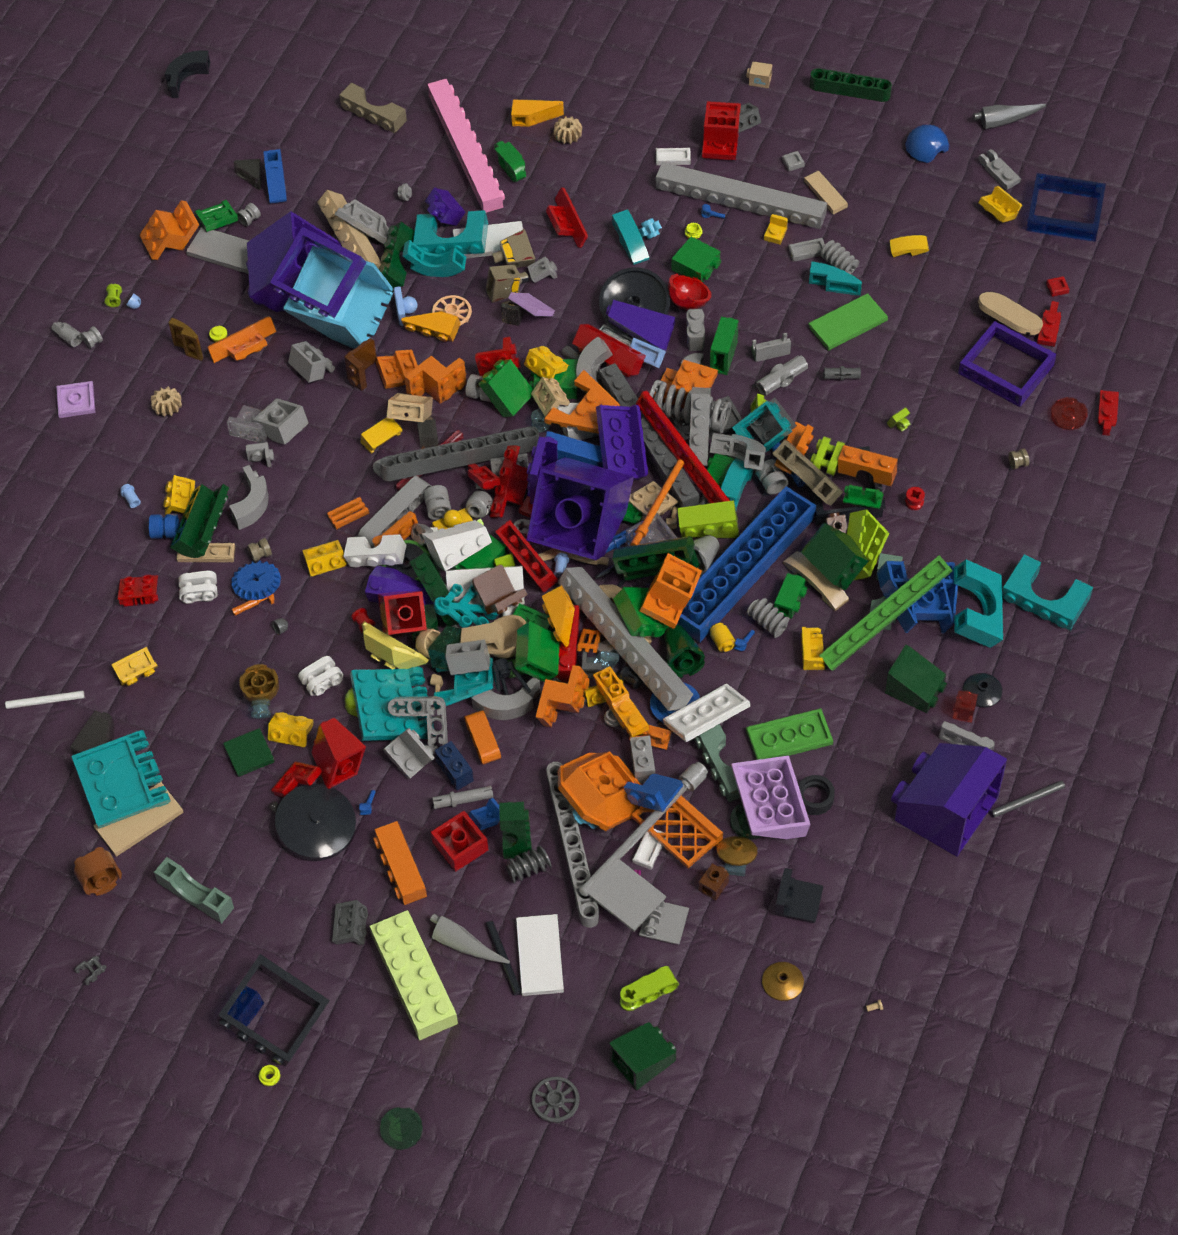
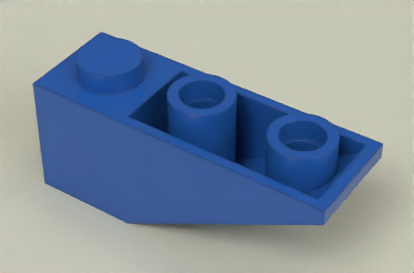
(275, 176)

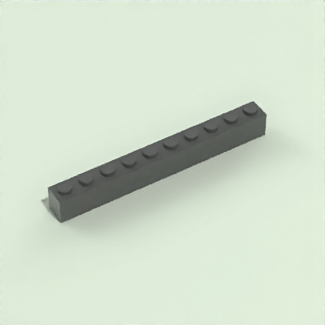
(656, 450)

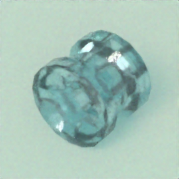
(538, 415)
(260, 709)

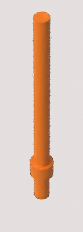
(642, 529)

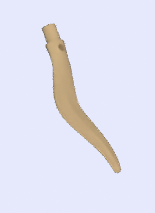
(550, 554)

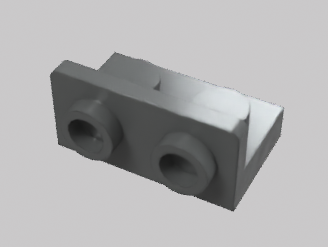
(748, 116)
(350, 922)

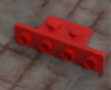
(565, 218)
(512, 483)

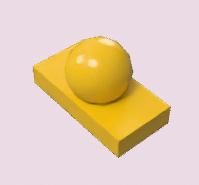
(452, 518)

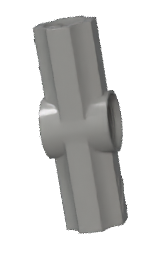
(782, 375)

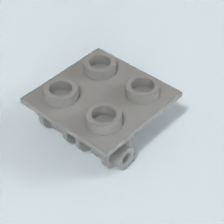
(665, 923)

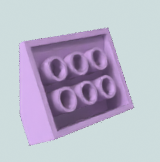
(771, 798)

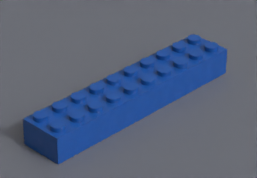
(746, 561)

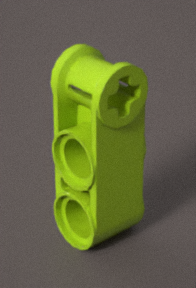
(648, 989)

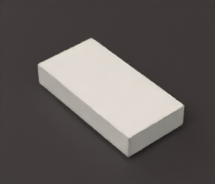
(673, 156)
(647, 851)

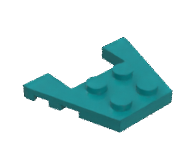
(467, 685)

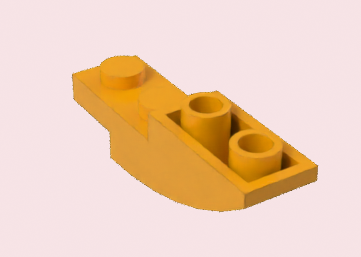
(620, 702)

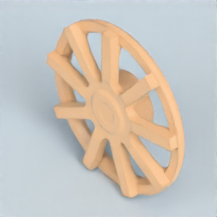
(453, 309)

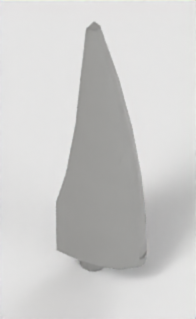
(460, 939)

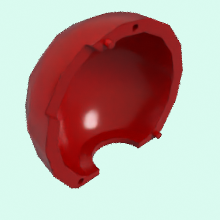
(688, 292)

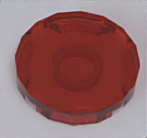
(1069, 413)

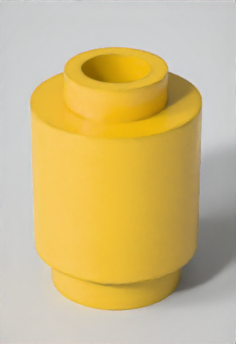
(722, 637)

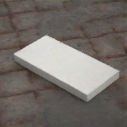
(495, 234)
(464, 578)
(706, 712)
(539, 955)

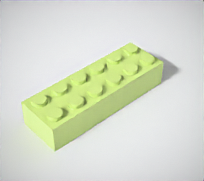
(413, 975)

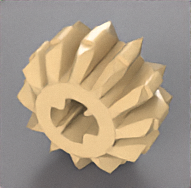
(568, 130)
(166, 401)

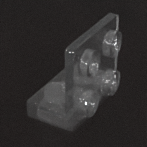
(245, 427)

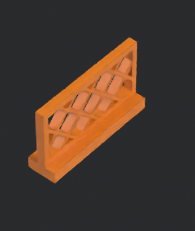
(691, 817)

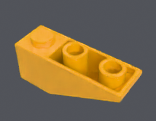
(531, 112)
(437, 324)
(561, 613)

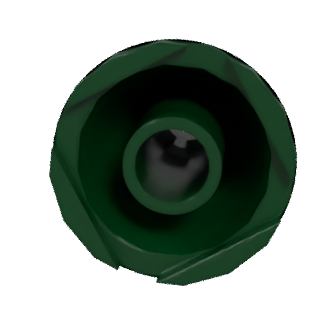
(682, 652)

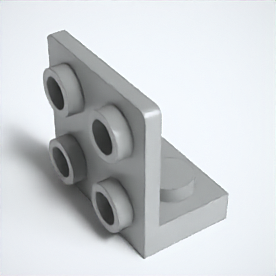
(409, 753)

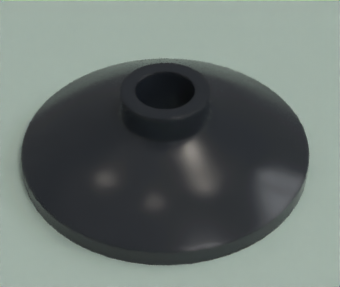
(986, 696)

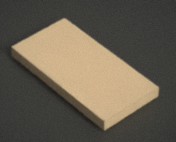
(132, 830)

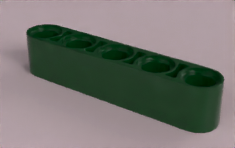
(850, 85)

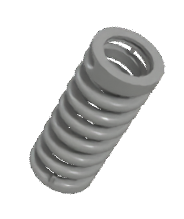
(717, 425)

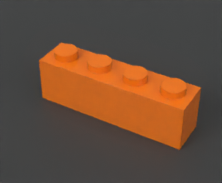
(400, 863)

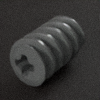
(527, 863)

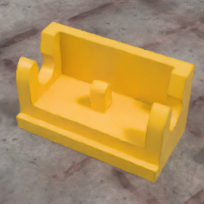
(380, 433)
(811, 649)

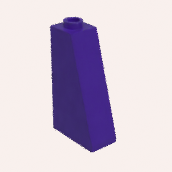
(642, 323)

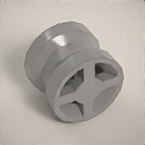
(91, 337)

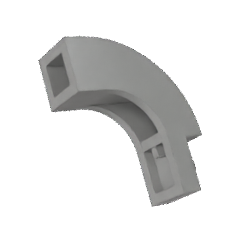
(592, 357)
(740, 447)
(255, 504)
(507, 706)

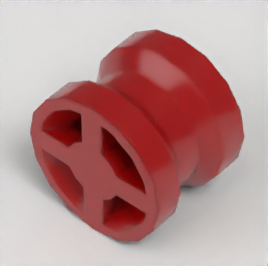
(911, 501)

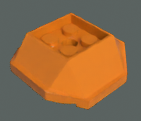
(596, 788)

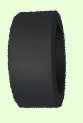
(821, 782)

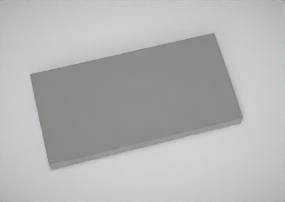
(220, 249)

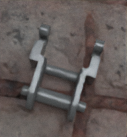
(87, 965)

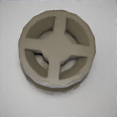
(1018, 458)

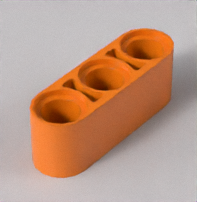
(482, 737)

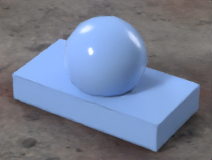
(404, 305)
(653, 354)

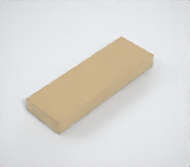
(825, 192)
(215, 553)

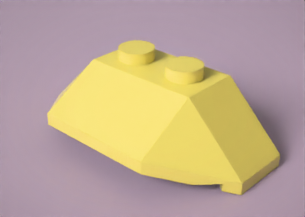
(390, 650)

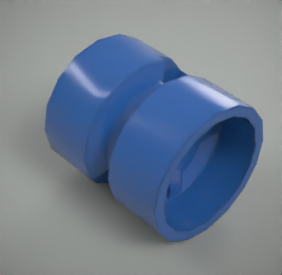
(163, 526)

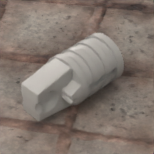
(67, 333)

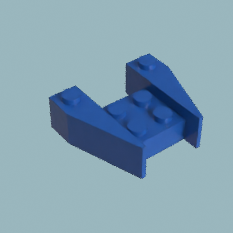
(935, 605)

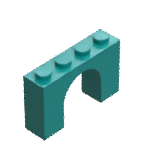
(470, 241)
(987, 586)
(1061, 612)

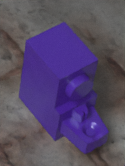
(444, 207)

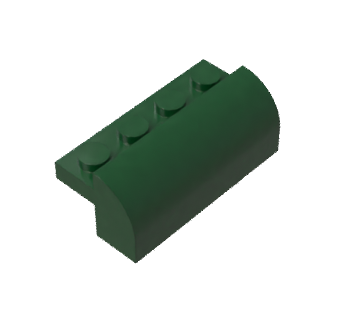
(199, 521)
(647, 558)

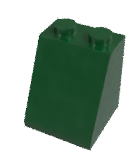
(835, 555)
(915, 680)
(642, 1054)

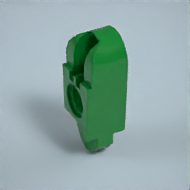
(510, 160)

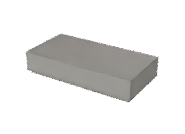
(806, 249)

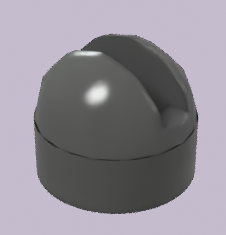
(280, 625)

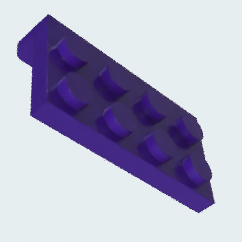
(622, 440)
(542, 455)

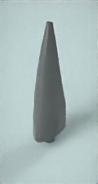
(1001, 115)

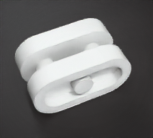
(198, 586)
(320, 676)

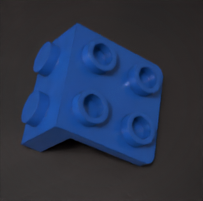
(654, 793)

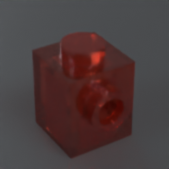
(965, 706)

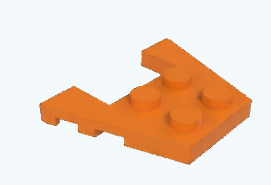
(584, 415)

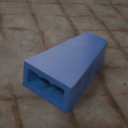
(577, 450)

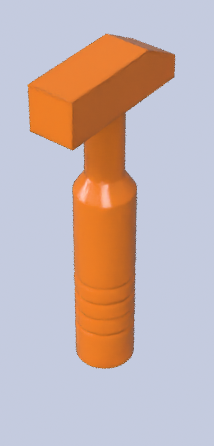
(249, 604)

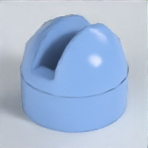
(134, 302)

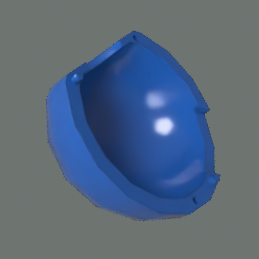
(926, 142)

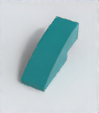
(630, 237)
(834, 279)

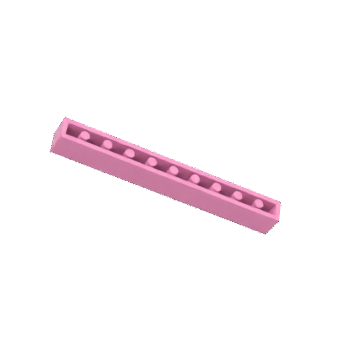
(465, 145)

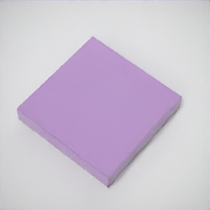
(531, 304)
(75, 399)

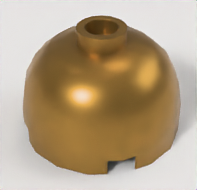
(259, 683)

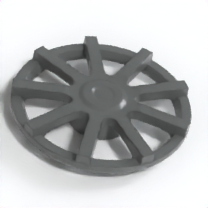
(555, 1099)

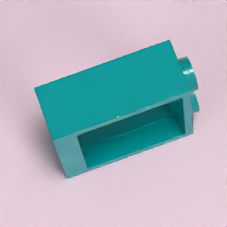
(740, 428)

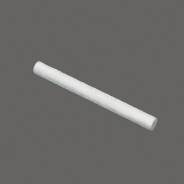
(44, 699)

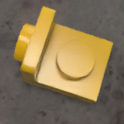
(776, 229)

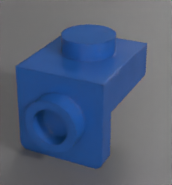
(487, 815)

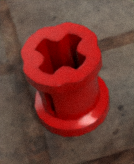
(360, 616)

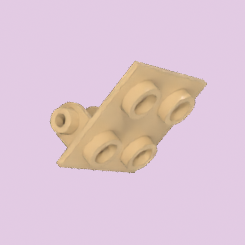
(645, 497)

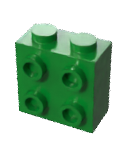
(696, 260)

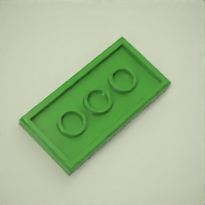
(848, 321)
(789, 735)

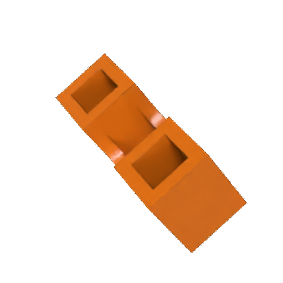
(880, 466)

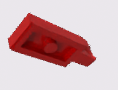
(1051, 322)
(1107, 410)
(483, 476)

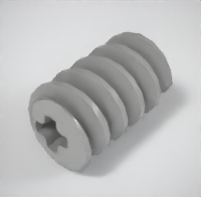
(838, 257)
(768, 618)

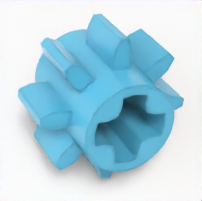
(650, 228)

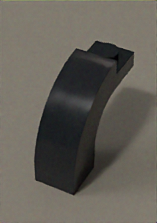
(184, 66)

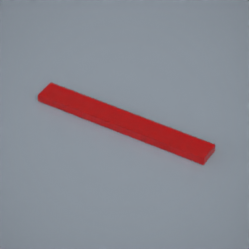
(680, 449)

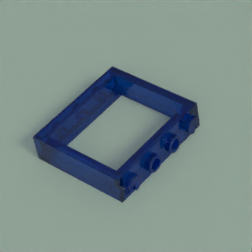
(1062, 227)

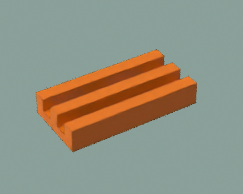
(346, 511)
(589, 645)

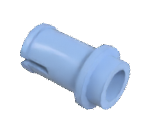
(128, 492)
(561, 563)

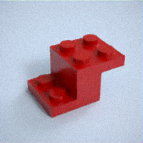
(721, 130)

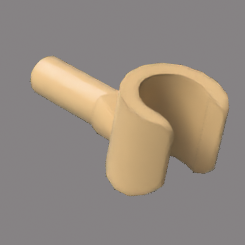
(671, 522)
(437, 681)

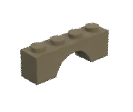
(389, 116)
(808, 472)

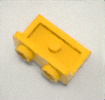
(1001, 205)
(544, 362)
(134, 666)
(289, 729)

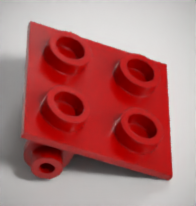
(138, 588)

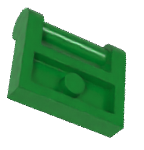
(216, 216)

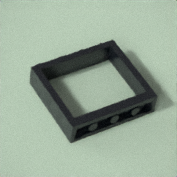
(820, 514)
(291, 983)

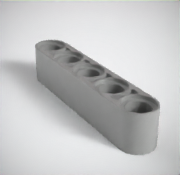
(399, 505)

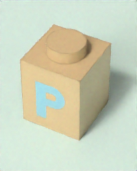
(760, 74)

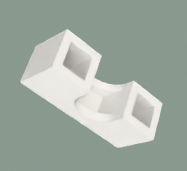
(389, 552)

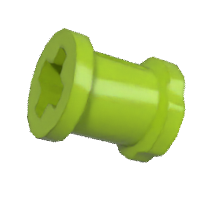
(113, 295)

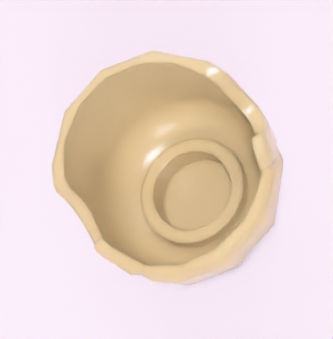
(424, 641)

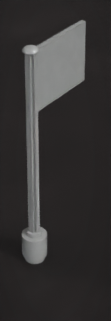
(621, 888)

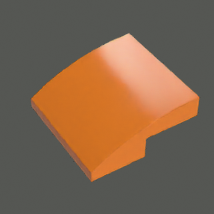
(394, 368)

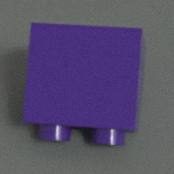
(266, 254)
(578, 507)
(950, 794)

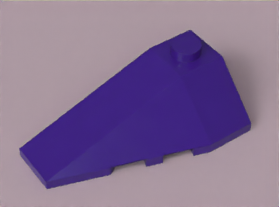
(391, 580)

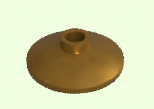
(737, 850)
(780, 989)

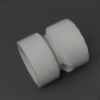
(473, 390)
(771, 477)
(437, 501)

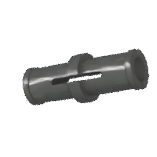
(842, 373)

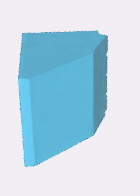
(356, 317)

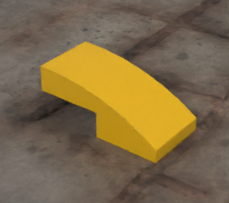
(915, 244)

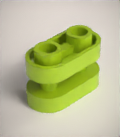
(819, 459)

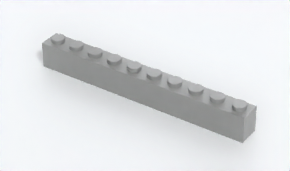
(741, 195)
(633, 649)

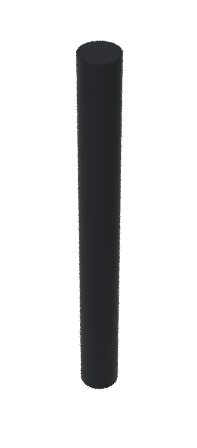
(501, 951)

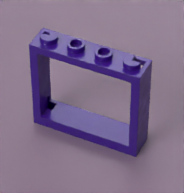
(344, 287)
(996, 384)

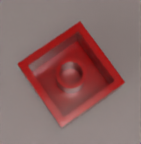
(459, 841)

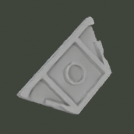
(365, 219)

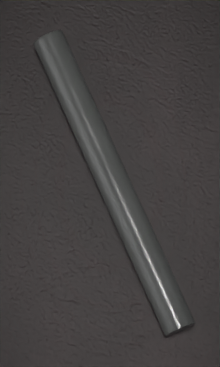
(1027, 799)

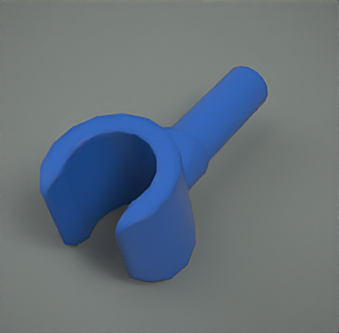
(706, 212)
(741, 644)
(366, 808)

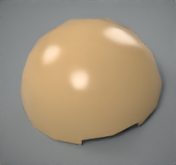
(509, 626)

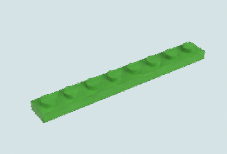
(886, 613)

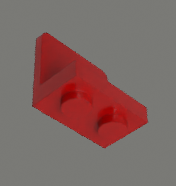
(487, 359)

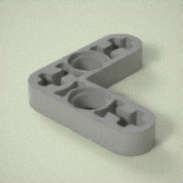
(427, 710)

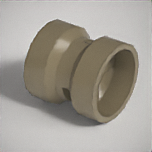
(259, 549)

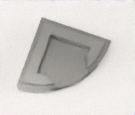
(696, 358)

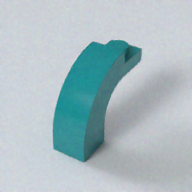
(432, 264)
(736, 480)

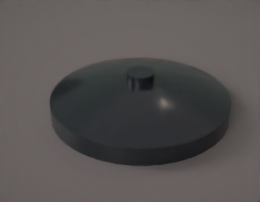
(634, 287)
(315, 822)

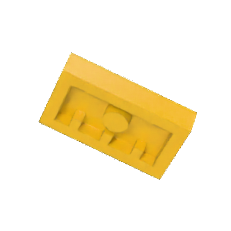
(178, 494)
(324, 558)

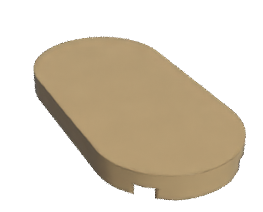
(1010, 313)

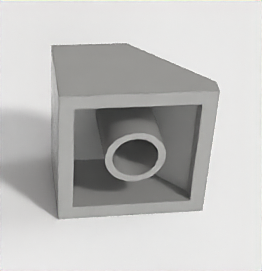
(282, 420)

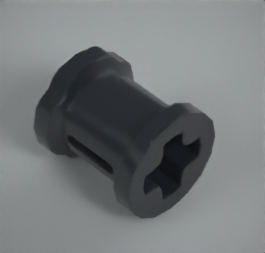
(625, 675)

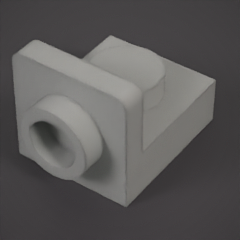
(542, 269)
(259, 452)

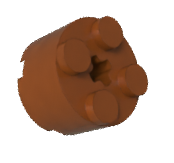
(97, 872)

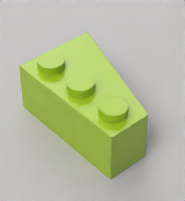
(709, 519)
(869, 537)

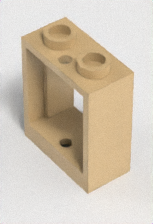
(417, 407)

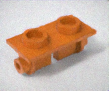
(659, 736)

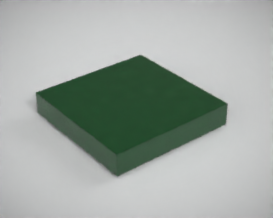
(249, 752)

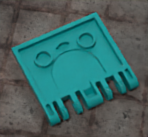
(372, 695)
(117, 781)

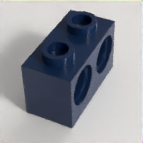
(454, 765)

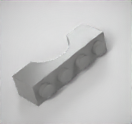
(700, 422)

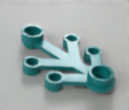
(445, 606)

